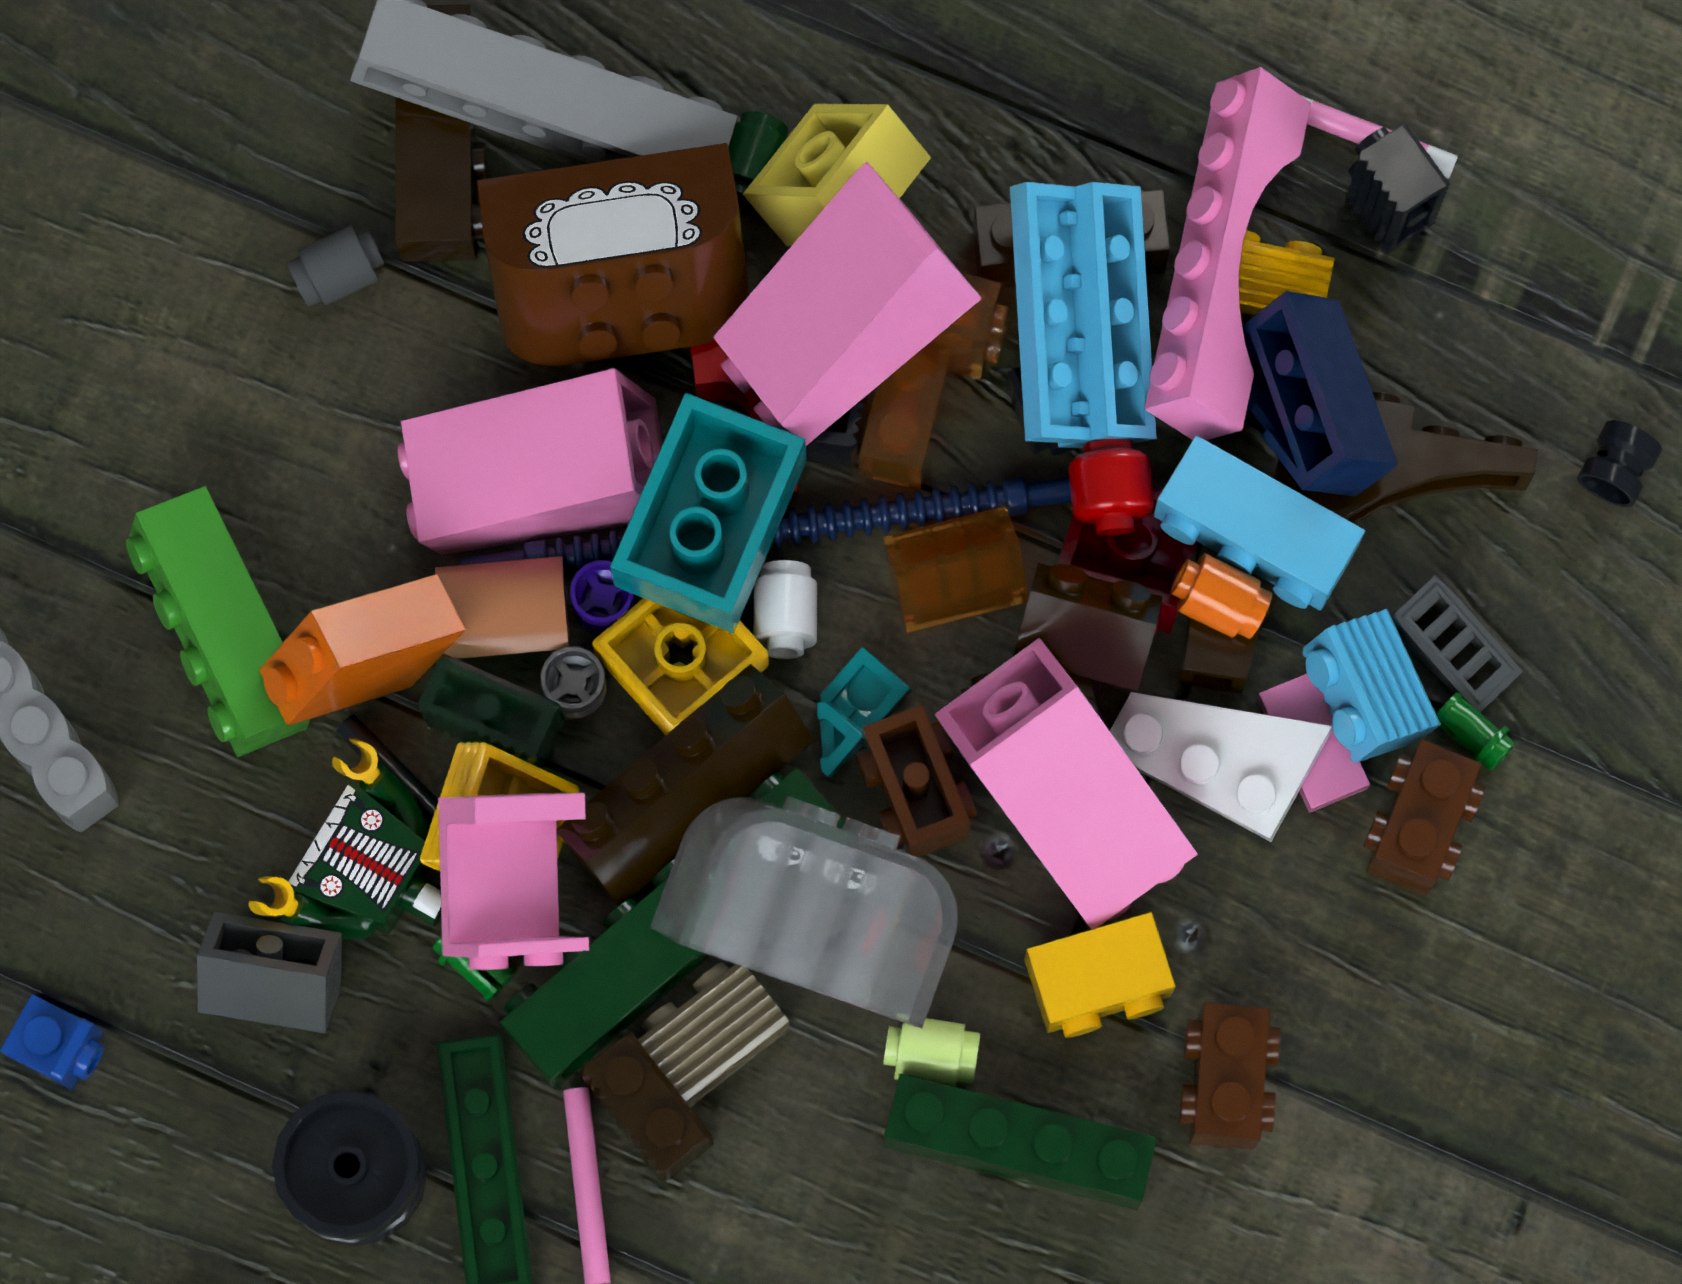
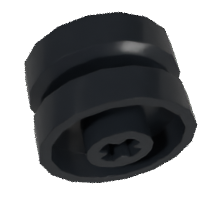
(321, 1140)

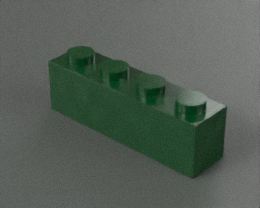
(1019, 1142)

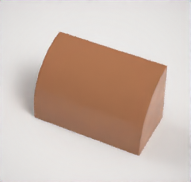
(508, 606)

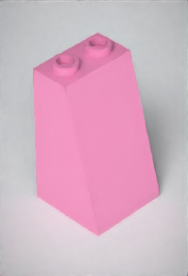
(842, 309)
(530, 463)
(1066, 784)

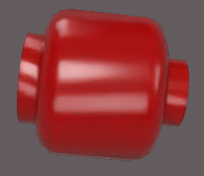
(1111, 486)

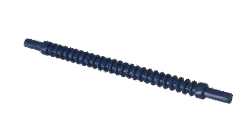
(1013, 494)

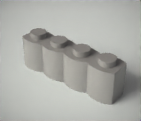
(50, 747)

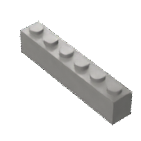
(527, 89)

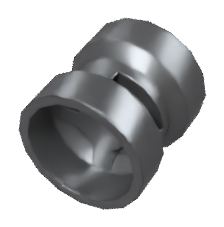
(567, 673)

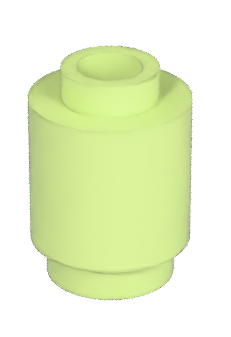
(934, 1053)

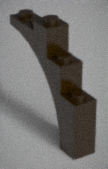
(1428, 464)

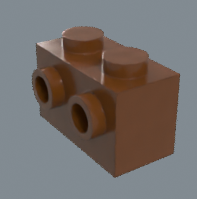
(909, 766)
(1416, 836)
(1228, 1086)

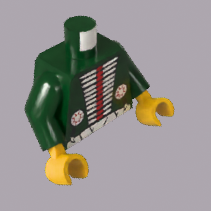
(362, 861)

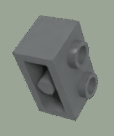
(269, 972)

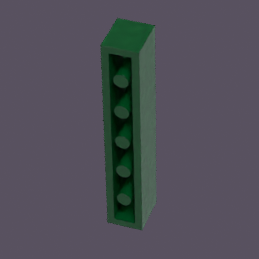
(620, 975)

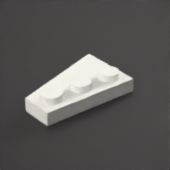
(1222, 757)

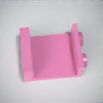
(503, 878)

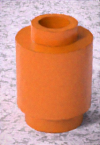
(1221, 596)

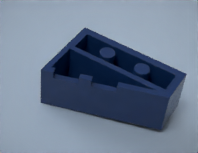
(1315, 396)

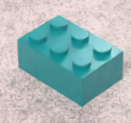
(709, 512)

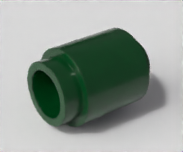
(752, 146)

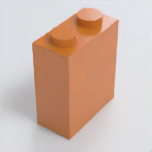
(361, 649)

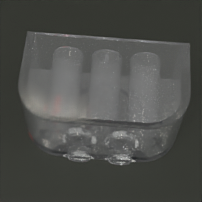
(812, 904)

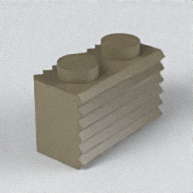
(713, 1030)

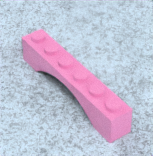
(1201, 358)

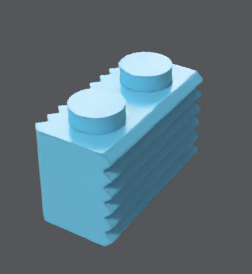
(1369, 686)

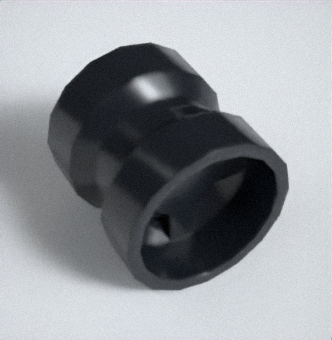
(1619, 463)

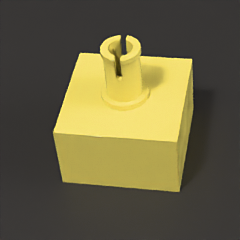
(824, 155)

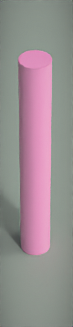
(586, 1186)

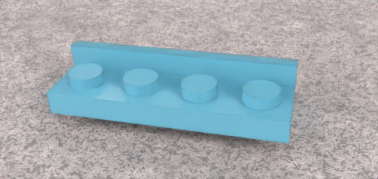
(1082, 312)

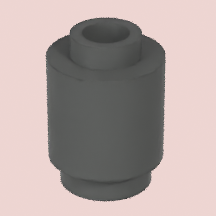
(336, 266)

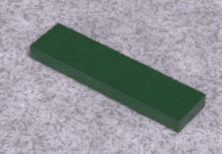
(484, 1160)

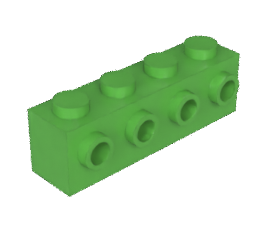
(215, 614)

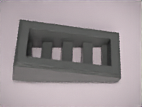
(1471, 631)

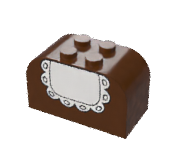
(615, 255)

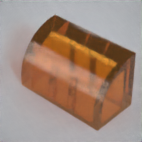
(956, 569)

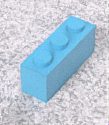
(1257, 524)

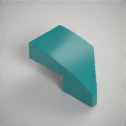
(855, 698)

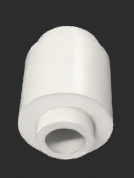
(785, 608)

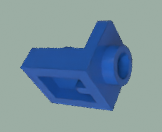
(54, 1043)

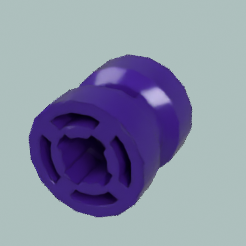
(594, 588)

